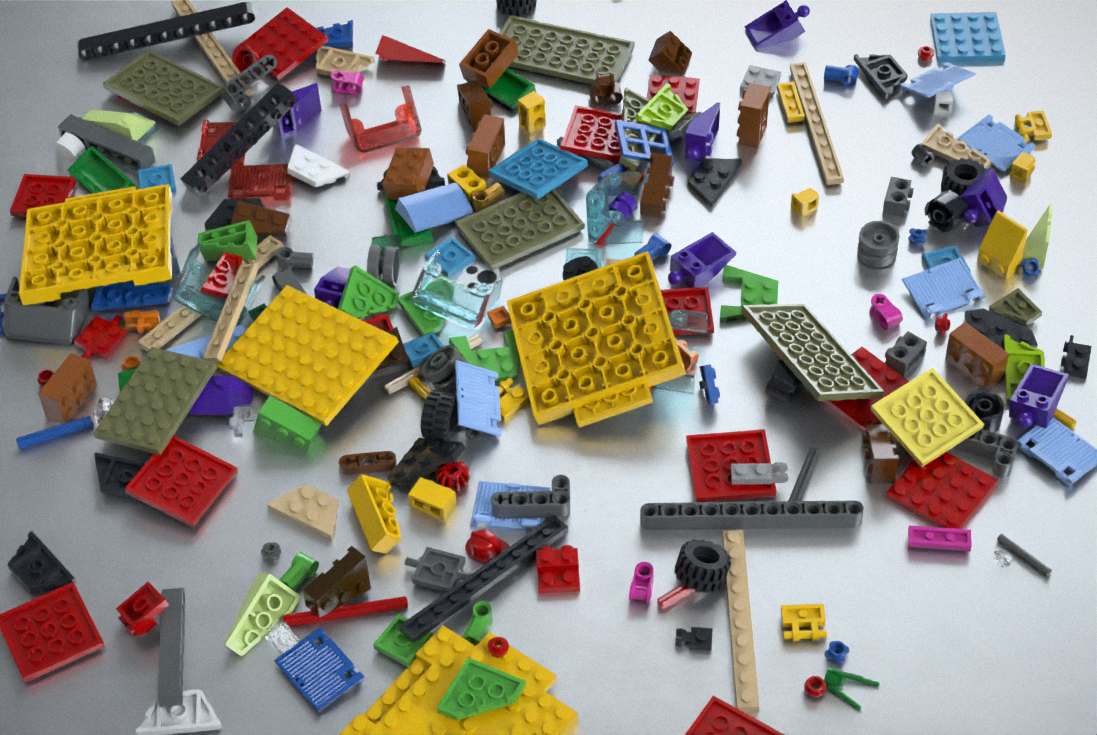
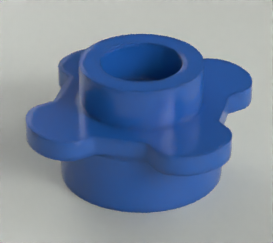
(917, 236)
(1035, 267)
(839, 647)

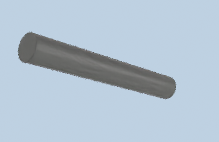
(1024, 554)

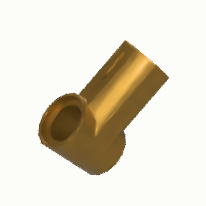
(485, 198)

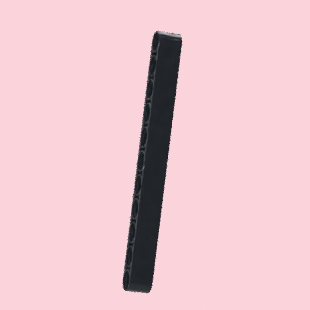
(166, 31)

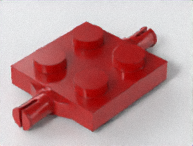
(101, 337)

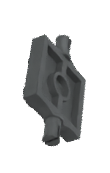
(437, 569)

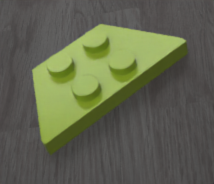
(663, 110)
(1019, 360)

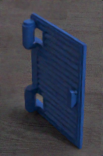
(319, 669)

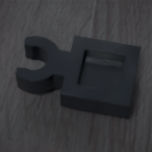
(698, 638)

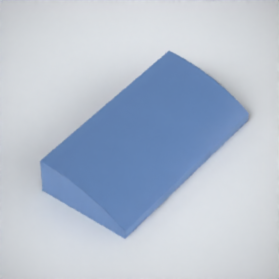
(434, 207)

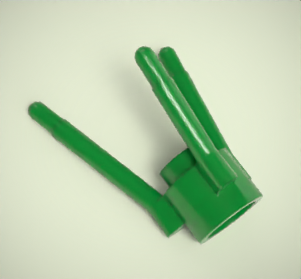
(837, 678)

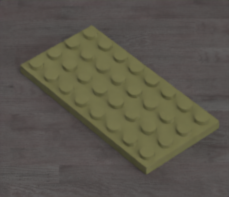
(566, 50)
(812, 352)

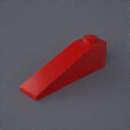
(398, 51)

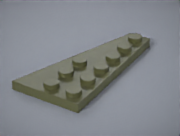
(632, 105)

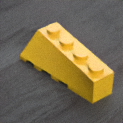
(375, 512)

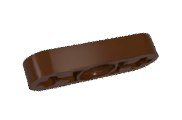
(382, 456)

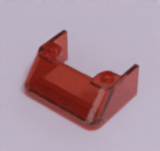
(403, 129)

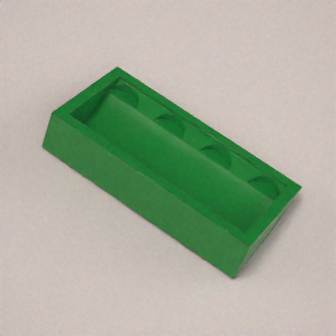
(509, 88)
(98, 173)
(400, 226)

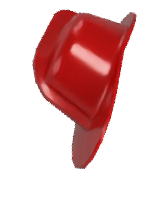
(244, 57)
(485, 545)

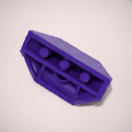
(221, 396)

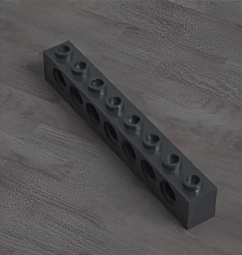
(239, 140)

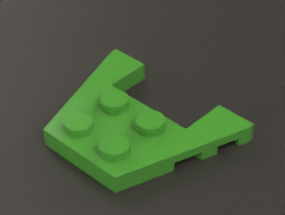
(755, 291)
(500, 360)

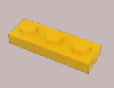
(790, 102)

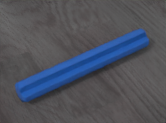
(55, 432)

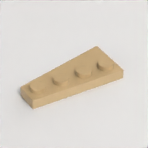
(949, 148)

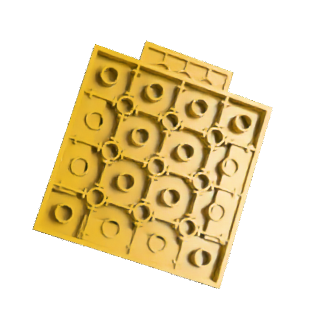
(96, 242)
(595, 342)
(413, 698)

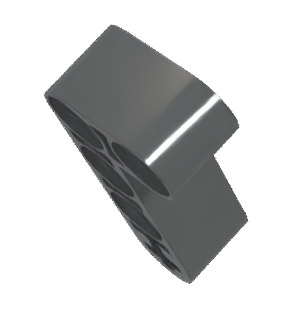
(250, 79)
(992, 446)
(534, 503)

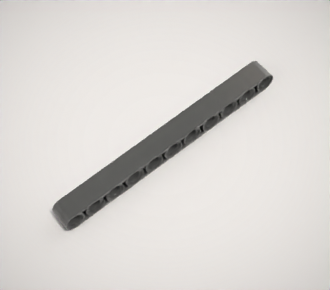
(751, 515)

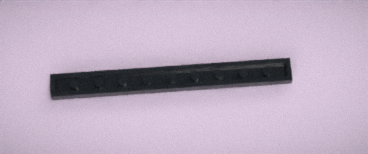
(482, 579)

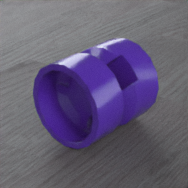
(624, 203)

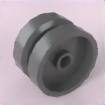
(878, 243)
(384, 264)
(441, 368)

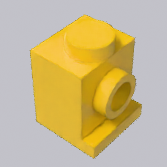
(1023, 167)
(805, 201)

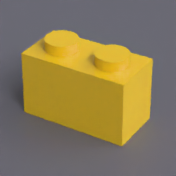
(432, 498)

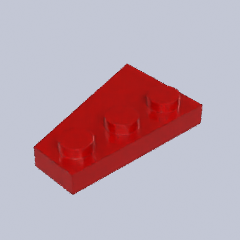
(223, 276)

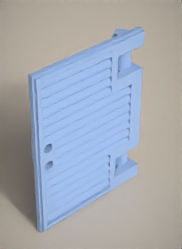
(937, 80)
(996, 142)
(943, 287)
(477, 398)
(1059, 450)
(482, 507)

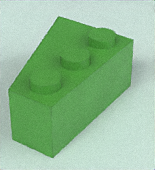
(233, 239)
(285, 424)

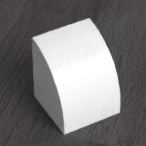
(943, 102)
(70, 146)

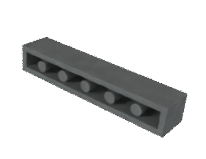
(108, 143)

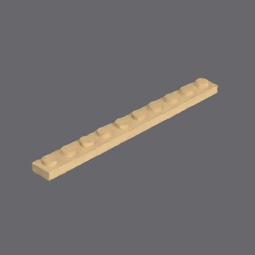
(211, 47)
(816, 123)
(184, 316)
(740, 623)

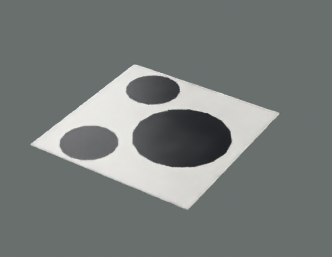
(479, 274)

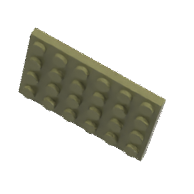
(163, 87)
(518, 227)
(155, 400)

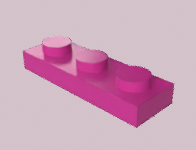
(939, 538)

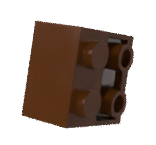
(670, 54)

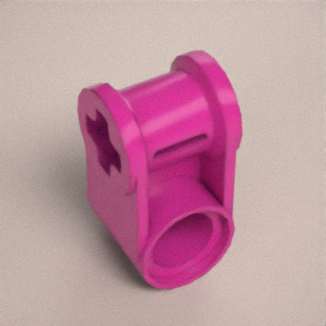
(348, 82)
(885, 312)
(642, 586)

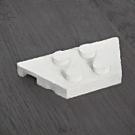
(314, 168)
(191, 716)

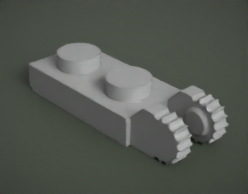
(759, 473)

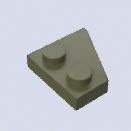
(1016, 307)

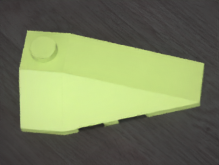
(127, 124)
(1038, 239)
(263, 607)

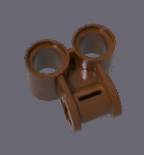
(605, 90)

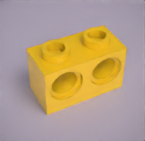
(531, 112)
(467, 180)

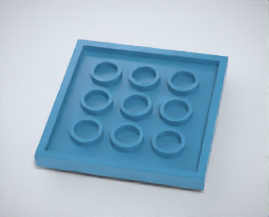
(967, 36)
(538, 168)

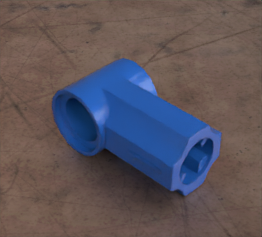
(846, 75)
(656, 246)

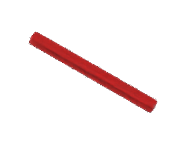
(348, 611)

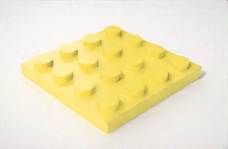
(927, 417)

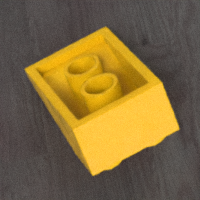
(1003, 245)

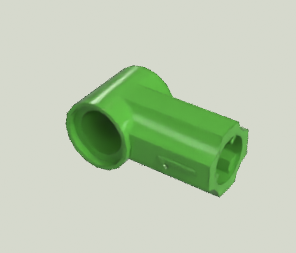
(301, 567)
(478, 624)

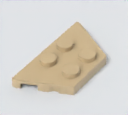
(334, 59)
(309, 509)

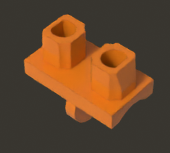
(141, 321)
(688, 357)

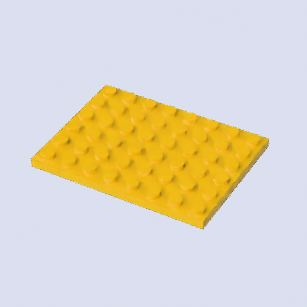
(307, 354)

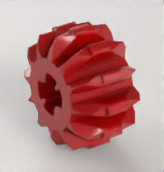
(453, 475)

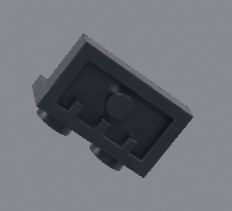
(1076, 358)

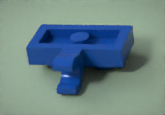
(708, 384)

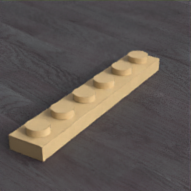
(231, 312)

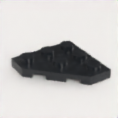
(995, 327)
(424, 458)

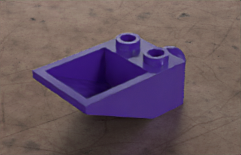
(777, 25)
(302, 112)
(702, 134)
(984, 199)
(700, 261)
(331, 286)
(1037, 396)

